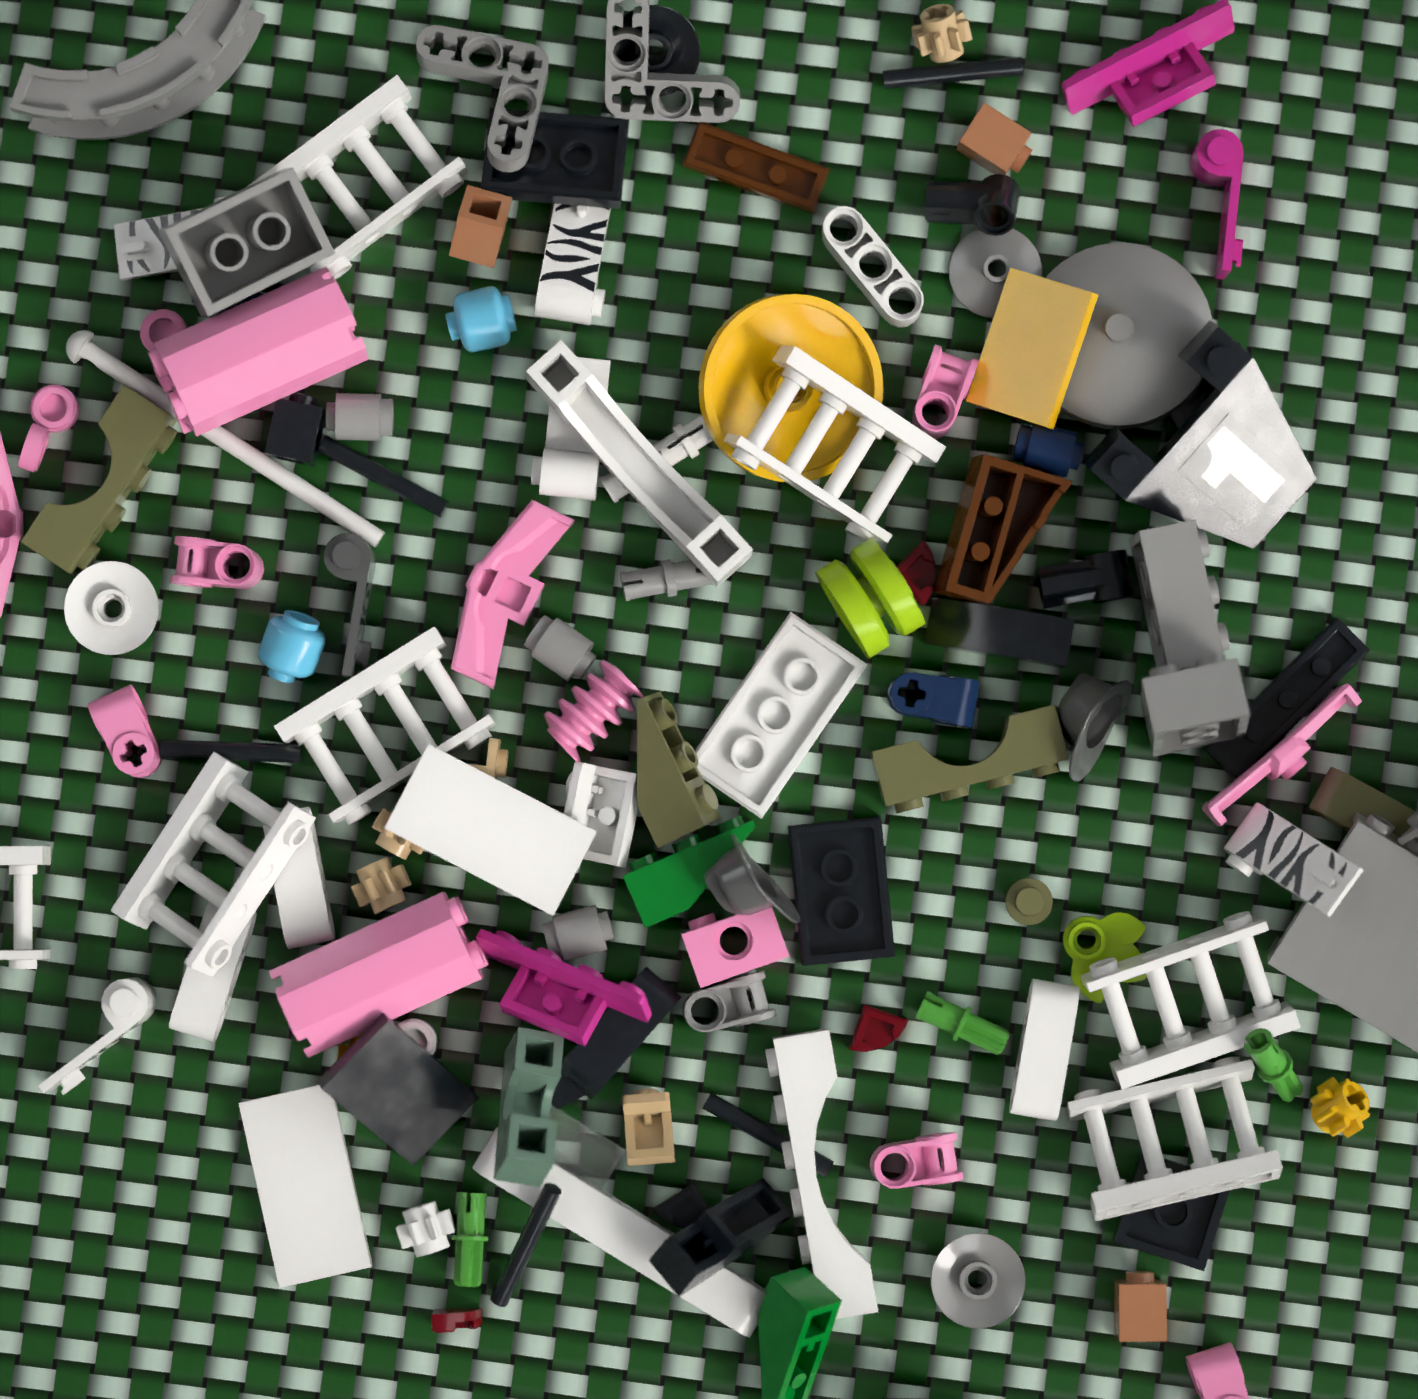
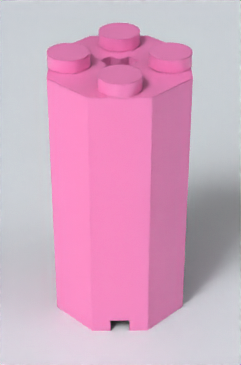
(257, 352)
(379, 971)

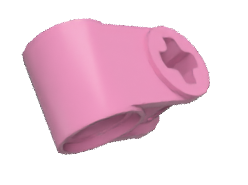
(944, 385)
(207, 563)
(123, 724)
(920, 1161)
(1217, 1373)

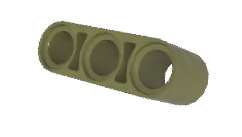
(1344, 795)

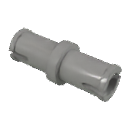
(662, 579)

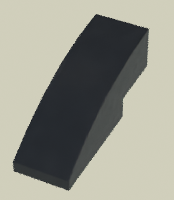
(999, 632)
(719, 1236)

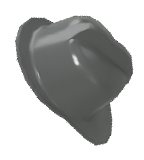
(1088, 717)
(744, 886)

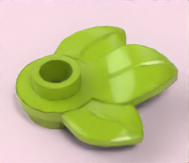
(1112, 940)

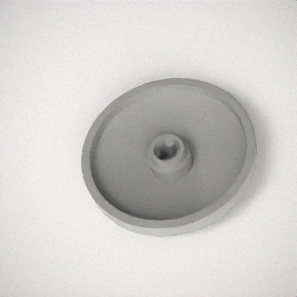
(1139, 326)

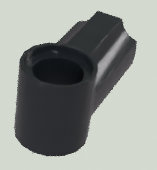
(986, 204)
(1097, 578)

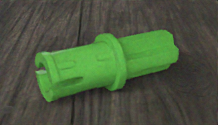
(962, 1024)
(1273, 1064)
(469, 1239)

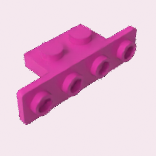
(1155, 70)
(557, 994)

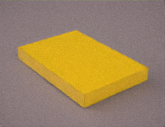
(1032, 348)

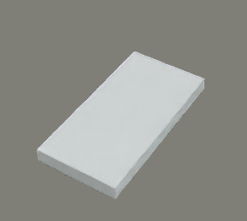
(776, 714)
(490, 829)
(305, 1185)

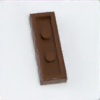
(755, 167)

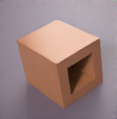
(995, 142)
(480, 226)
(1140, 1308)

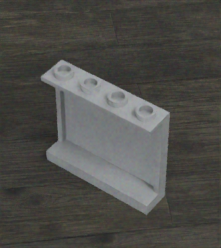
(1369, 945)

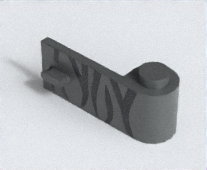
(353, 562)

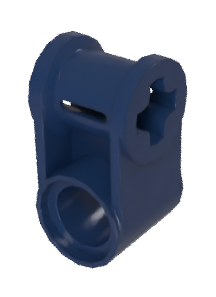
(942, 700)

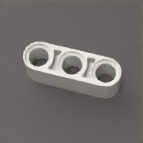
(867, 244)
(304, 895)
(205, 999)
(1044, 1049)

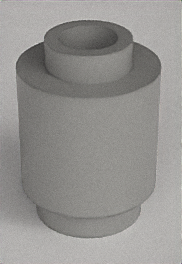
(360, 416)
(560, 648)
(578, 933)

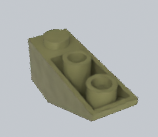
(668, 781)

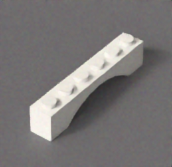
(637, 465)
(806, 1076)

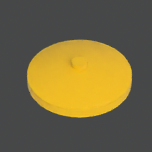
(741, 377)

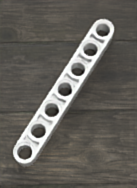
(632, 1240)

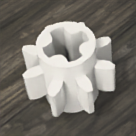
(425, 1229)

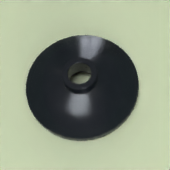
(679, 43)

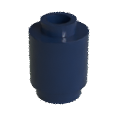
(1047, 449)

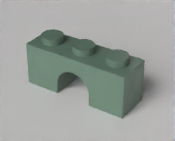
(524, 1129)

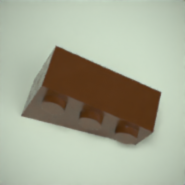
(993, 525)

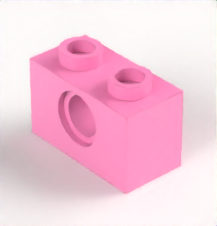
(714, 964)

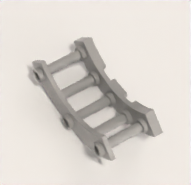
(144, 88)

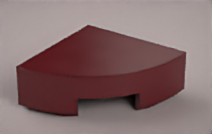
(919, 572)
(876, 1029)
(449, 1319)

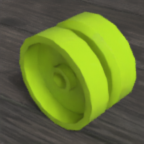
(876, 594)

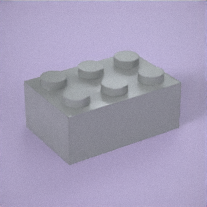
(246, 242)
(1178, 594)
(1194, 705)

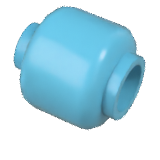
(481, 319)
(291, 646)

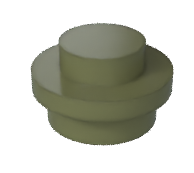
(1028, 901)

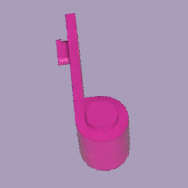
(1219, 162)

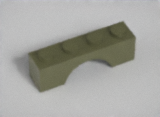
(135, 434)
(1027, 742)

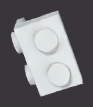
(606, 803)

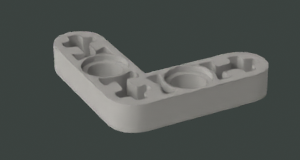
(636, 75)
(511, 82)

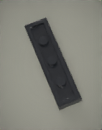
(1291, 696)

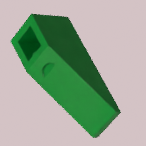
(675, 882)

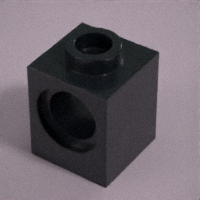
(296, 430)

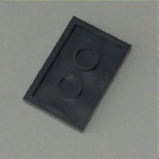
(569, 161)
(841, 891)
(397, 1089)

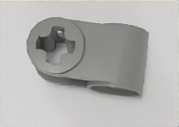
(732, 1003)

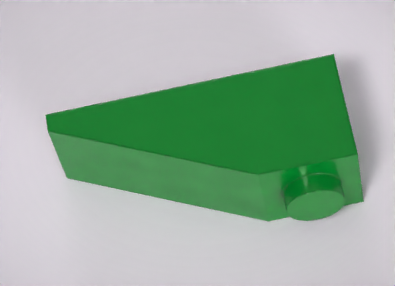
(794, 1332)

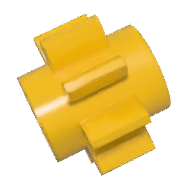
(1340, 1107)

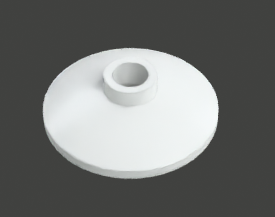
(87, 604)

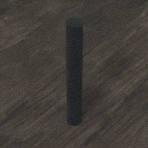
(953, 72)
(383, 476)
(231, 750)
(757, 1128)
(525, 1244)

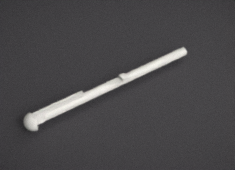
(81, 346)

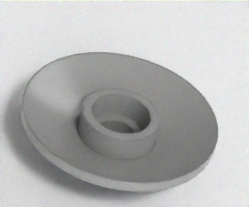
(969, 267)
(980, 1305)

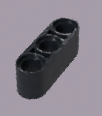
(617, 1037)

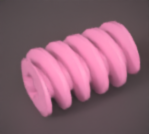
(592, 709)

